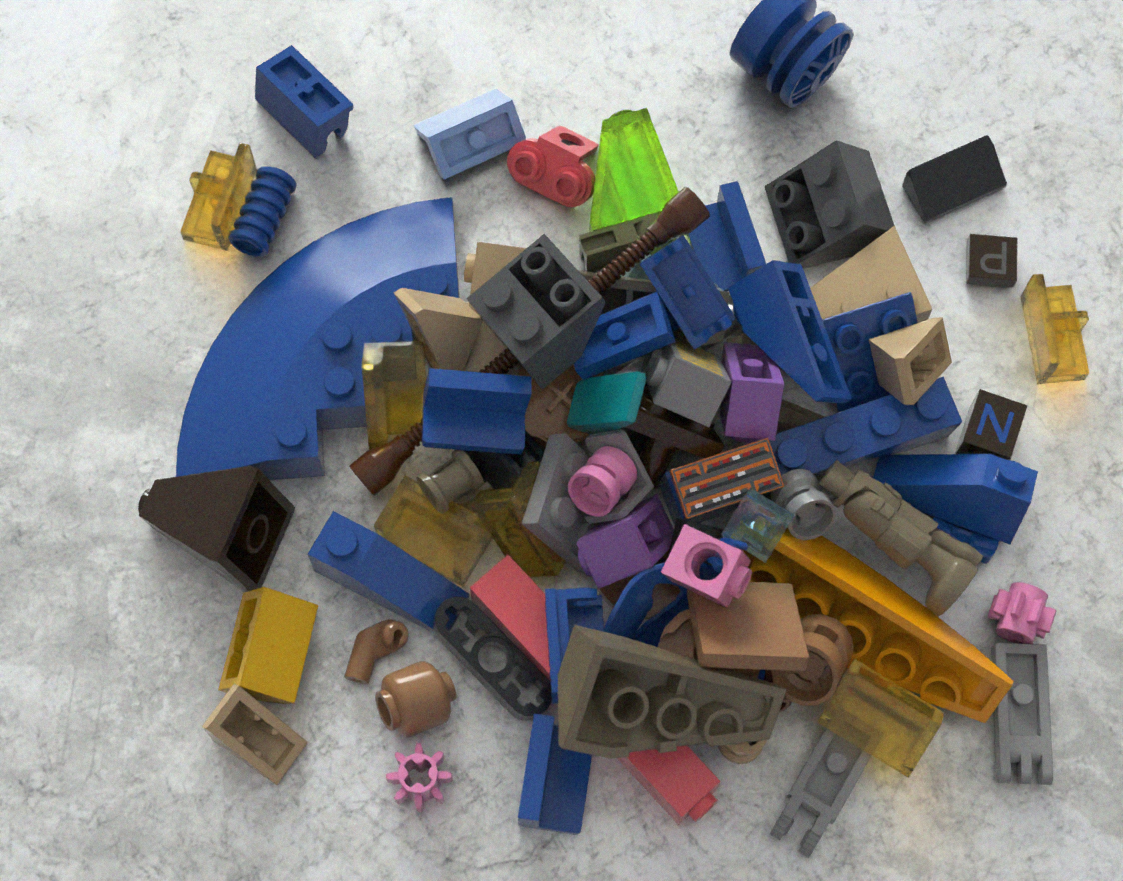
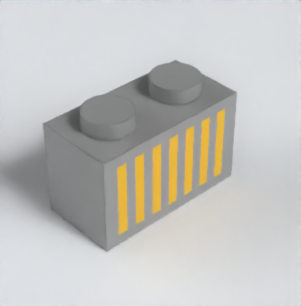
(686, 380)

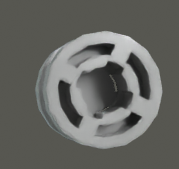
(805, 499)

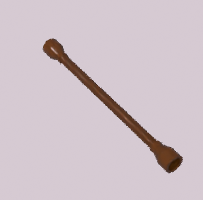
(678, 217)

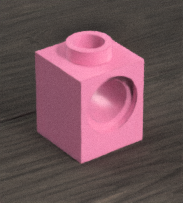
(692, 550)

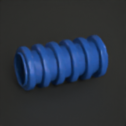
(262, 211)

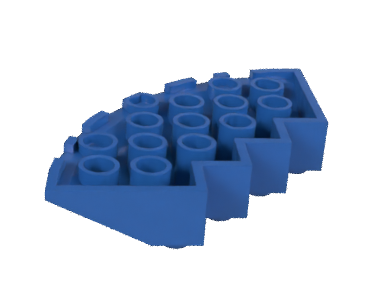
(298, 341)

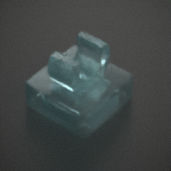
(758, 524)

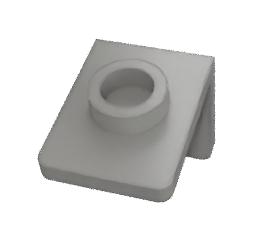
(643, 484)

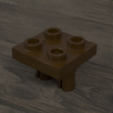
(663, 432)

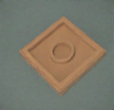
(753, 632)

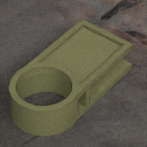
(607, 243)

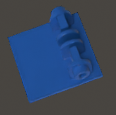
(850, 341)

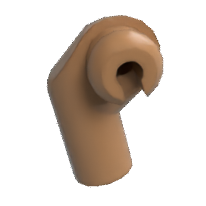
(374, 644)

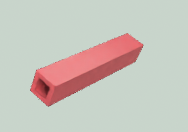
(517, 608)

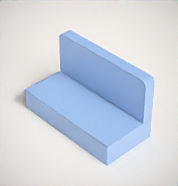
(471, 132)

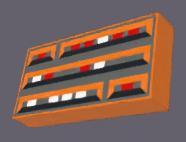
(726, 478)

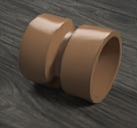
(829, 653)

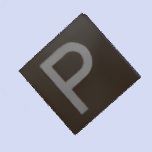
(991, 260)

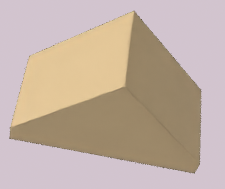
(442, 324)
(911, 359)
(254, 734)

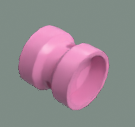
(602, 481)

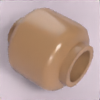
(415, 699)

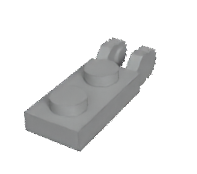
(822, 787)

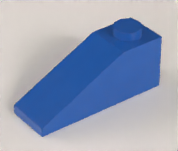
(785, 322)
(963, 489)
(381, 572)

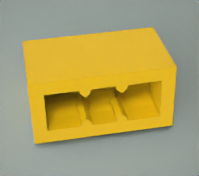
(269, 645)

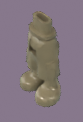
(904, 533)

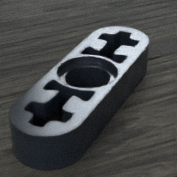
(494, 636)

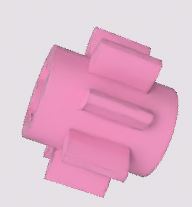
(1021, 613)
(421, 763)

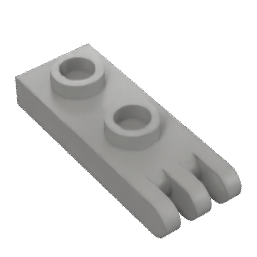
(1023, 715)

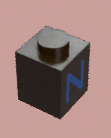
(991, 426)

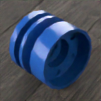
(791, 46)

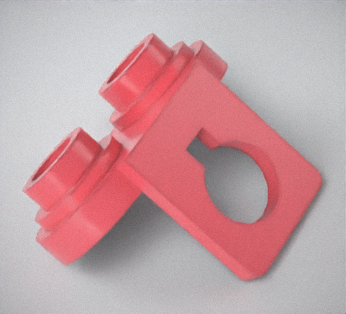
(554, 167)

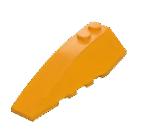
(886, 626)

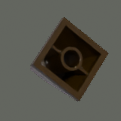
(222, 519)

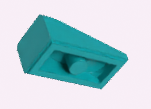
(606, 402)

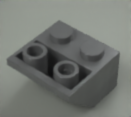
(829, 205)
(540, 310)

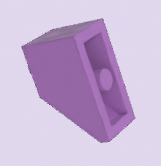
(754, 396)
(626, 545)

